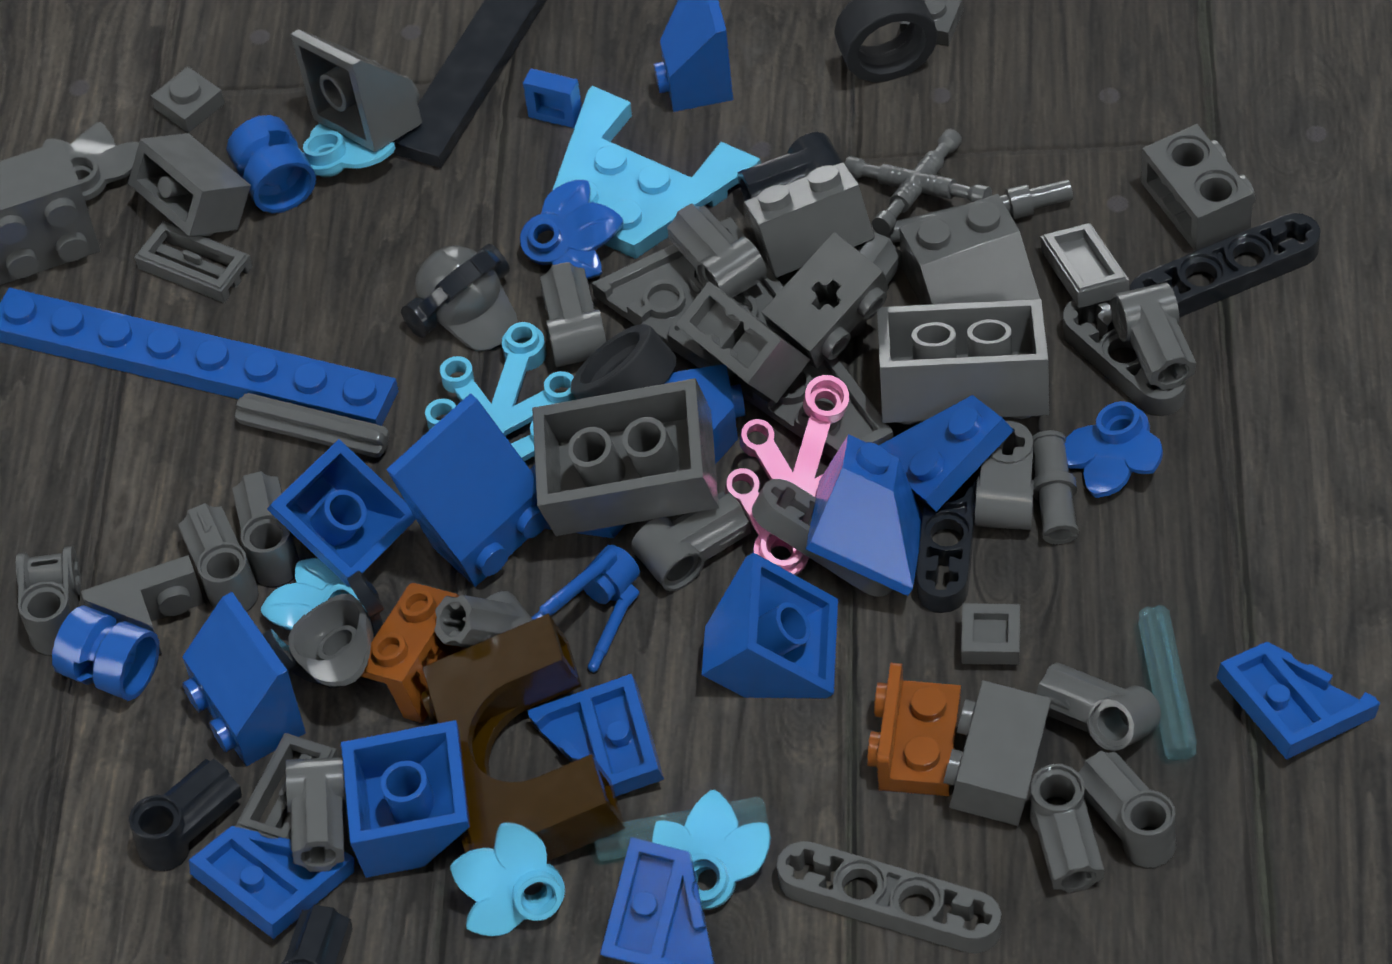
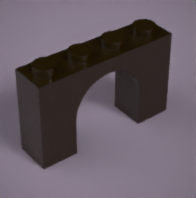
(483, 693)

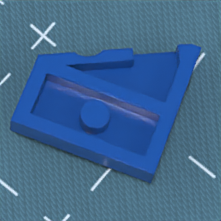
(948, 448)
(1292, 699)
(607, 724)
(261, 879)
(657, 909)

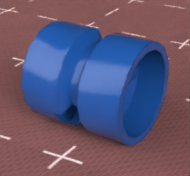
(271, 163)
(109, 654)

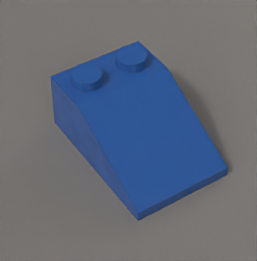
(469, 491)

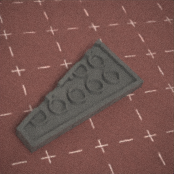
(663, 288)

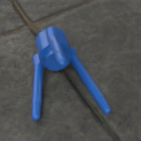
(603, 580)

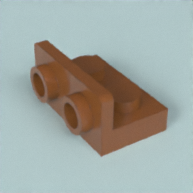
(406, 645)
(914, 734)

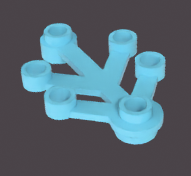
(518, 359)

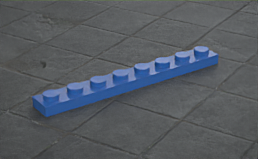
(190, 357)

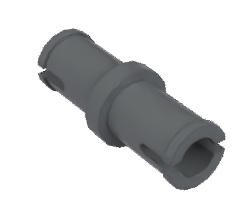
(1054, 487)

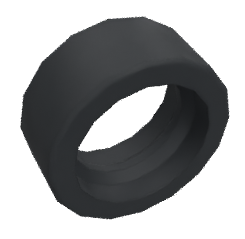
(891, 58)
(625, 363)

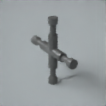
(916, 181)

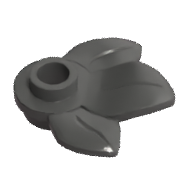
(98, 159)

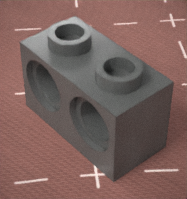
(1197, 187)
(742, 342)

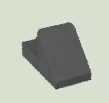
(148, 594)

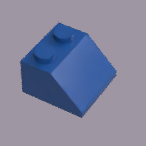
(240, 684)
(404, 796)

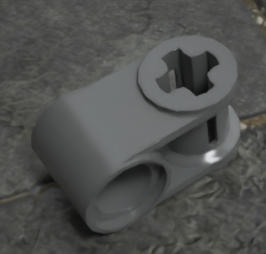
(1006, 483)
(47, 594)

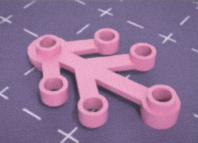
(777, 467)

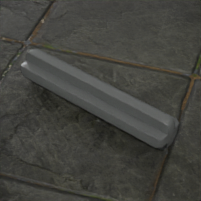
(311, 424)

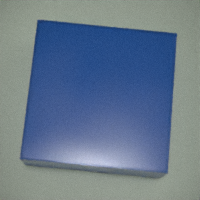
(552, 98)

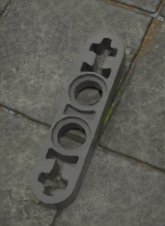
(892, 888)

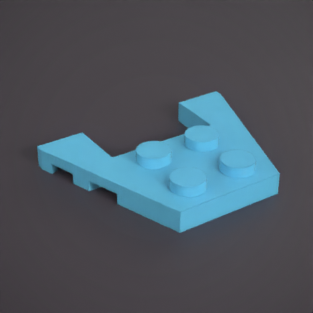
(635, 186)

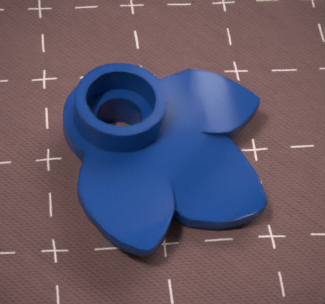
(577, 229)
(1114, 448)

